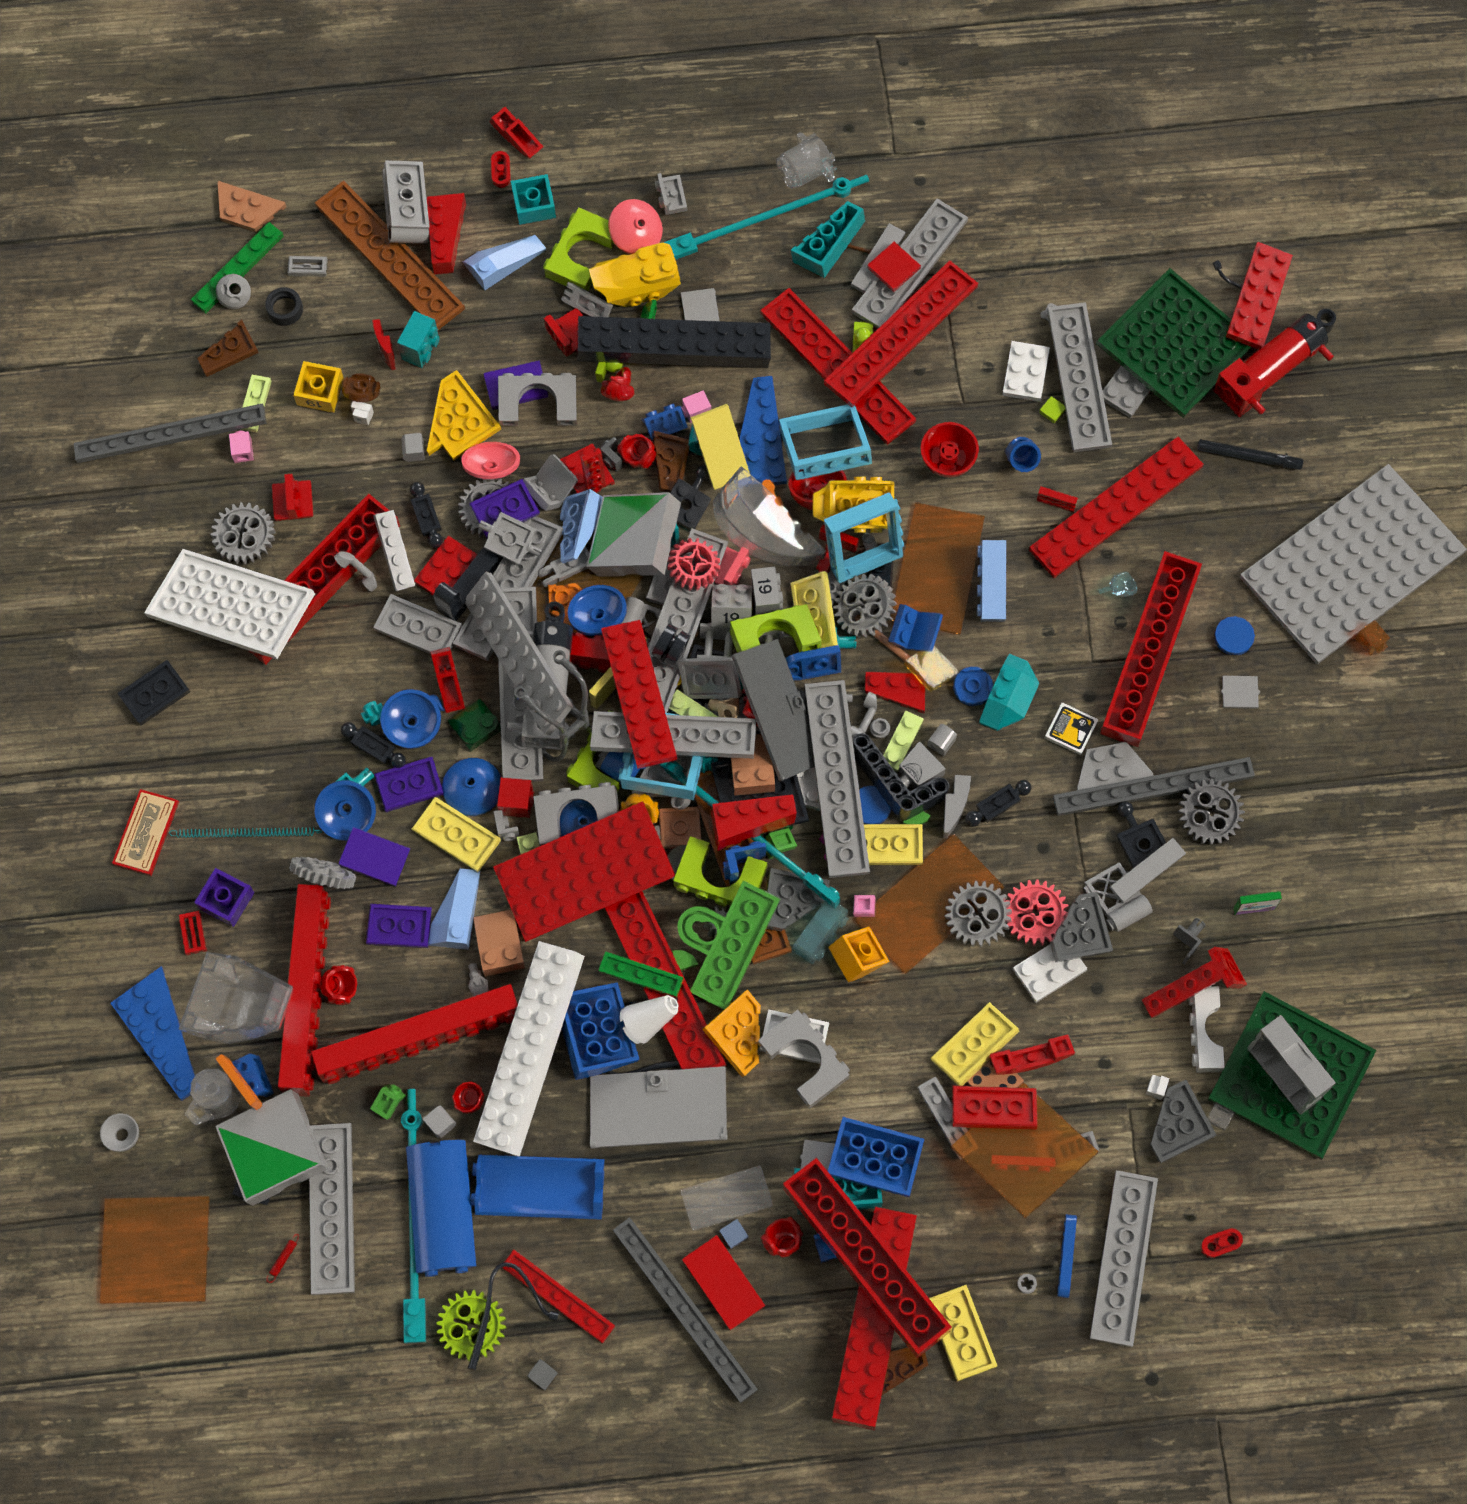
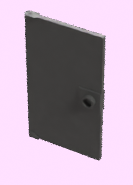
(776, 707)

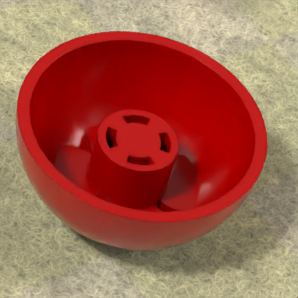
(952, 441)
(803, 489)

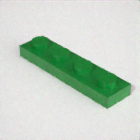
(641, 974)

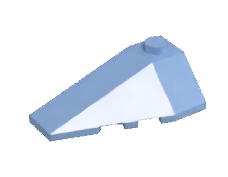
(499, 261)
(579, 522)
(455, 916)

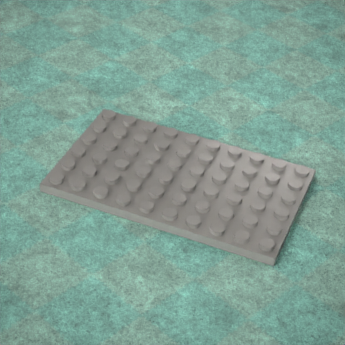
(1352, 563)

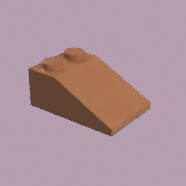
(755, 774)
(498, 943)

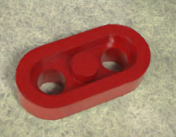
(500, 170)
(1221, 1244)

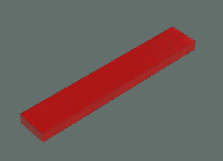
(561, 1298)

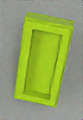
(862, 332)
(603, 367)

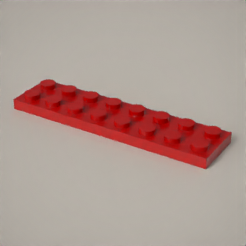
(639, 694)

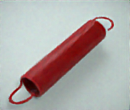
(283, 1257)

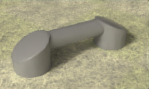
(345, 558)
(870, 703)
(681, 803)

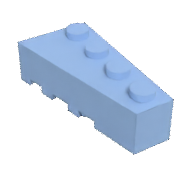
(992, 580)

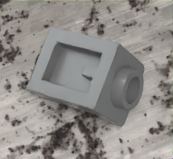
(503, 823)

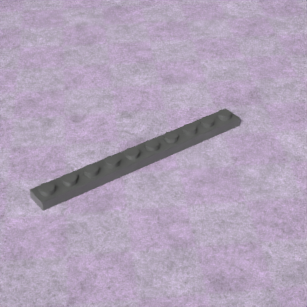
(170, 433)
(1151, 786)
(685, 1310)

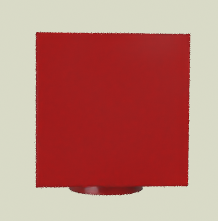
(515, 797)

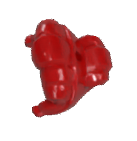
(618, 386)

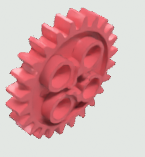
(1031, 894)

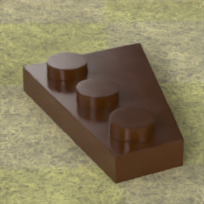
(231, 349)
(670, 458)
(901, 1367)

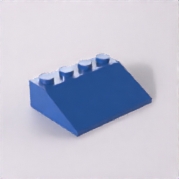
(595, 1032)
(875, 1157)

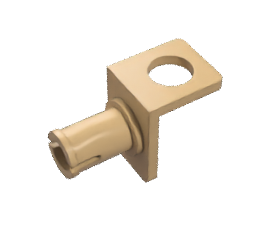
(728, 708)

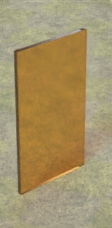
(939, 563)
(912, 913)

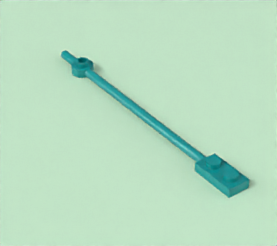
(687, 245)
(813, 882)
(414, 1307)

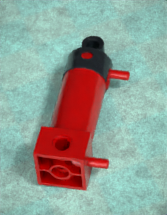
(1244, 382)

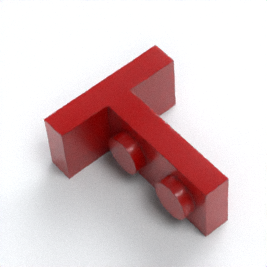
(848, 542)

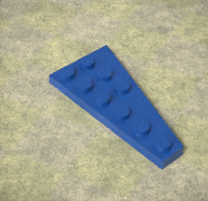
(761, 434)
(155, 1024)

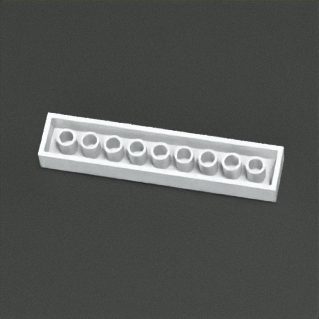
(529, 1048)

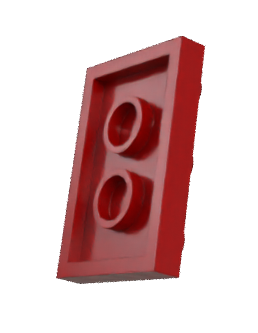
(445, 565)

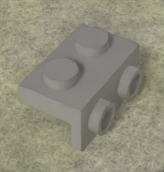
(672, 194)

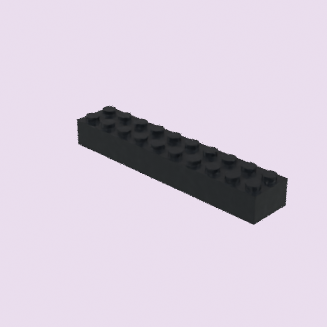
(673, 342)

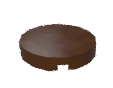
(361, 388)

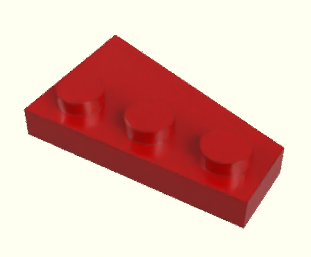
(897, 687)

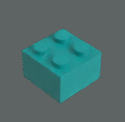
(533, 199)
(418, 339)

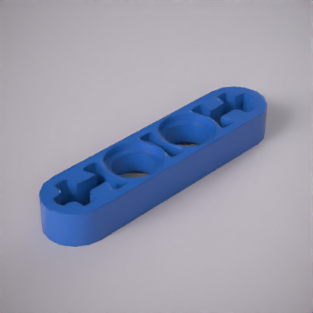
(1067, 1256)

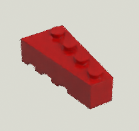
(589, 652)
(750, 818)

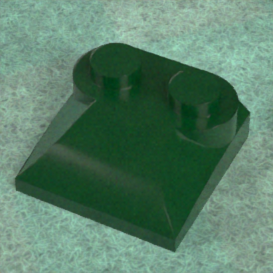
(475, 724)

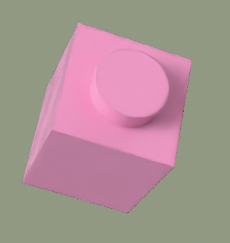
(695, 405)
(241, 446)

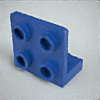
(915, 629)

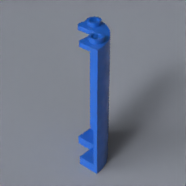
(538, 1187)
(441, 1207)

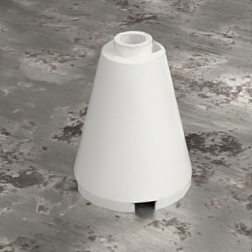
(647, 1017)

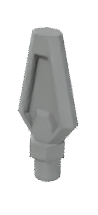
(477, 983)

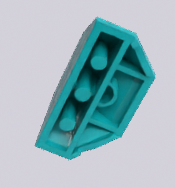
(1010, 694)

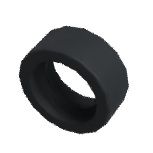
(280, 293)

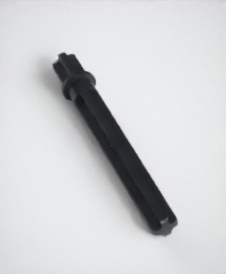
(1250, 454)

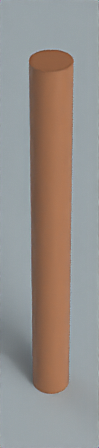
(884, 640)

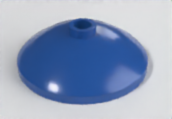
(593, 603)
(410, 706)
(475, 798)
(574, 813)
(340, 822)

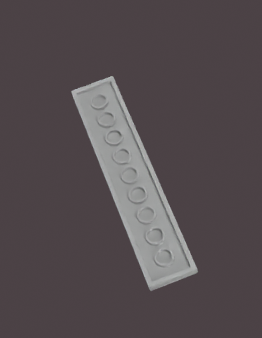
(684, 611)
(517, 651)
(518, 761)
(837, 779)

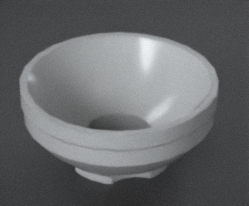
(228, 299)
(112, 1126)

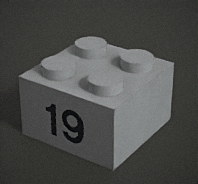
(766, 590)
(730, 604)

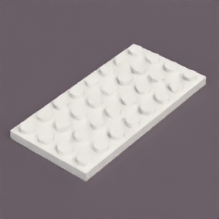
(230, 603)

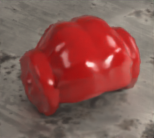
(637, 451)
(339, 984)
(782, 1237)

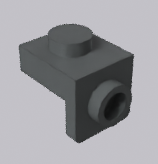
(609, 457)

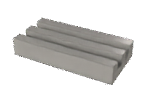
(307, 269)

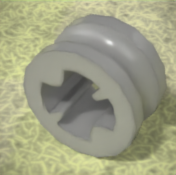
(1030, 1278)

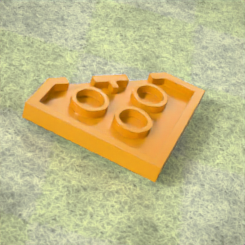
(737, 1032)

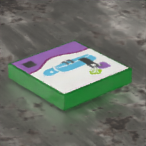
(1257, 903)

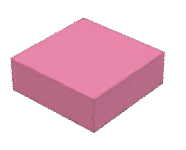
(864, 906)

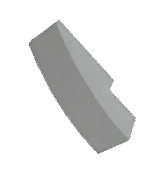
(955, 803)

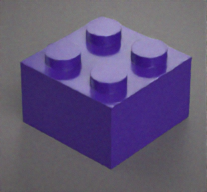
(224, 897)

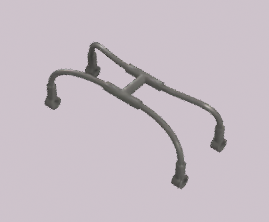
(581, 716)

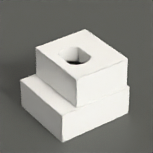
(362, 412)
(1157, 1086)

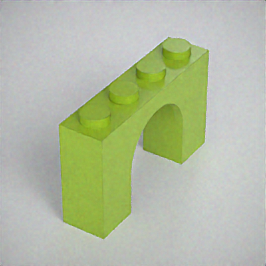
(582, 226)
(794, 621)
(585, 772)
(690, 876)

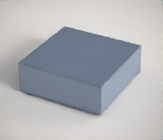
(733, 1234)

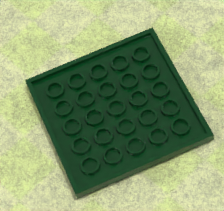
(1173, 342)
(1256, 1098)

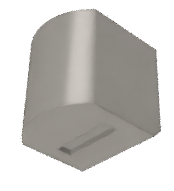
(413, 447)
(942, 739)
(439, 1122)

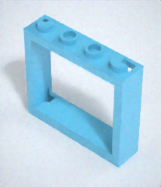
(827, 462)
(874, 557)
(657, 787)

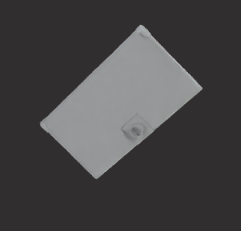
(658, 1107)

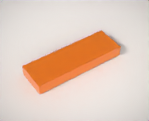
(239, 1082)

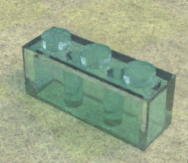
(820, 932)

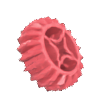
(708, 564)

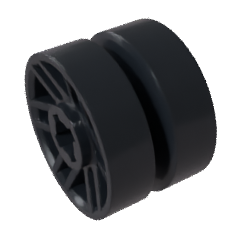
(671, 645)

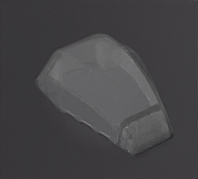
(754, 521)
(235, 1001)

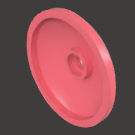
(625, 228)
(490, 460)

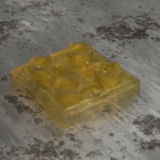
(931, 668)

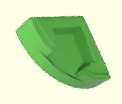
(918, 819)
(684, 959)

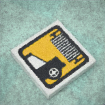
(1071, 728)

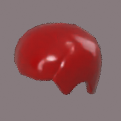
(468, 1097)

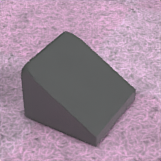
(542, 1374)

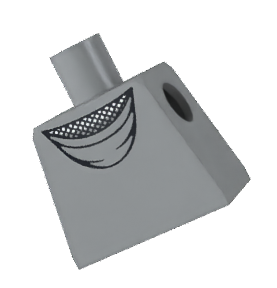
(920, 767)

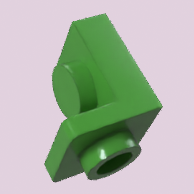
(781, 840)
(387, 1101)

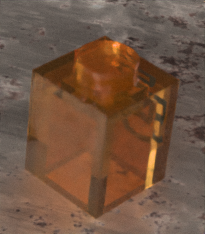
(1373, 638)

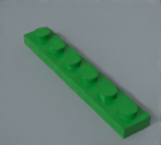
(239, 264)

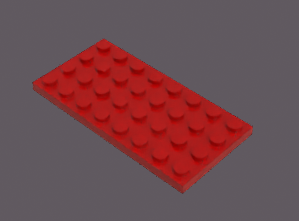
(584, 871)

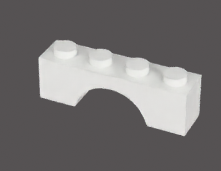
(1207, 1055)

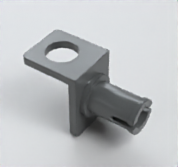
(1189, 936)

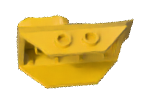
(637, 276)
(843, 495)

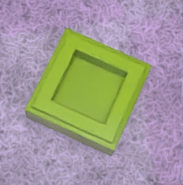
(1052, 409)

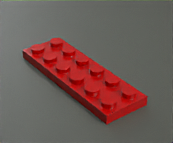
(1259, 296)

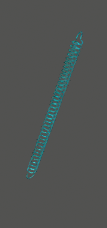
(245, 832)

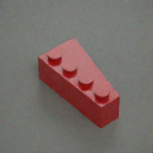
(445, 224)

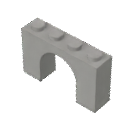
(560, 386)
(549, 807)
(798, 1030)

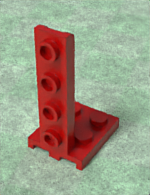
(588, 469)
(1219, 968)

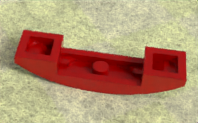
(1032, 1057)

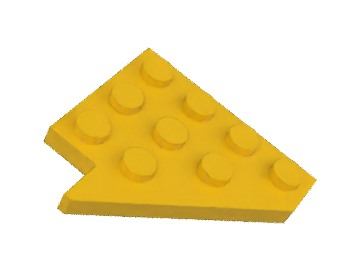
(459, 418)

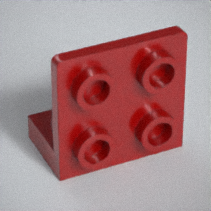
(564, 331)

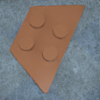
(246, 207)

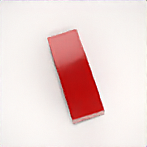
(516, 133)
(447, 679)

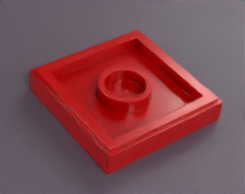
(894, 266)

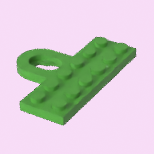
(734, 944)

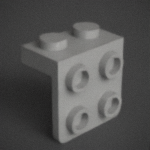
(551, 483)

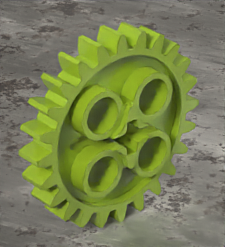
(464, 1344)

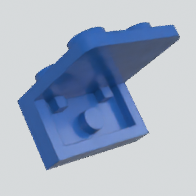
(738, 855)

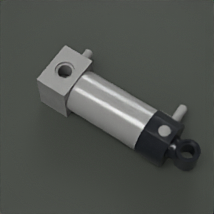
(548, 637)

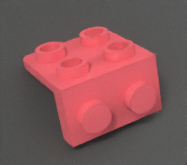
(732, 566)

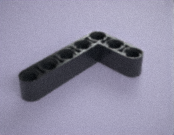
(451, 600)
(893, 782)

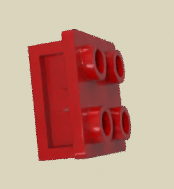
(292, 499)

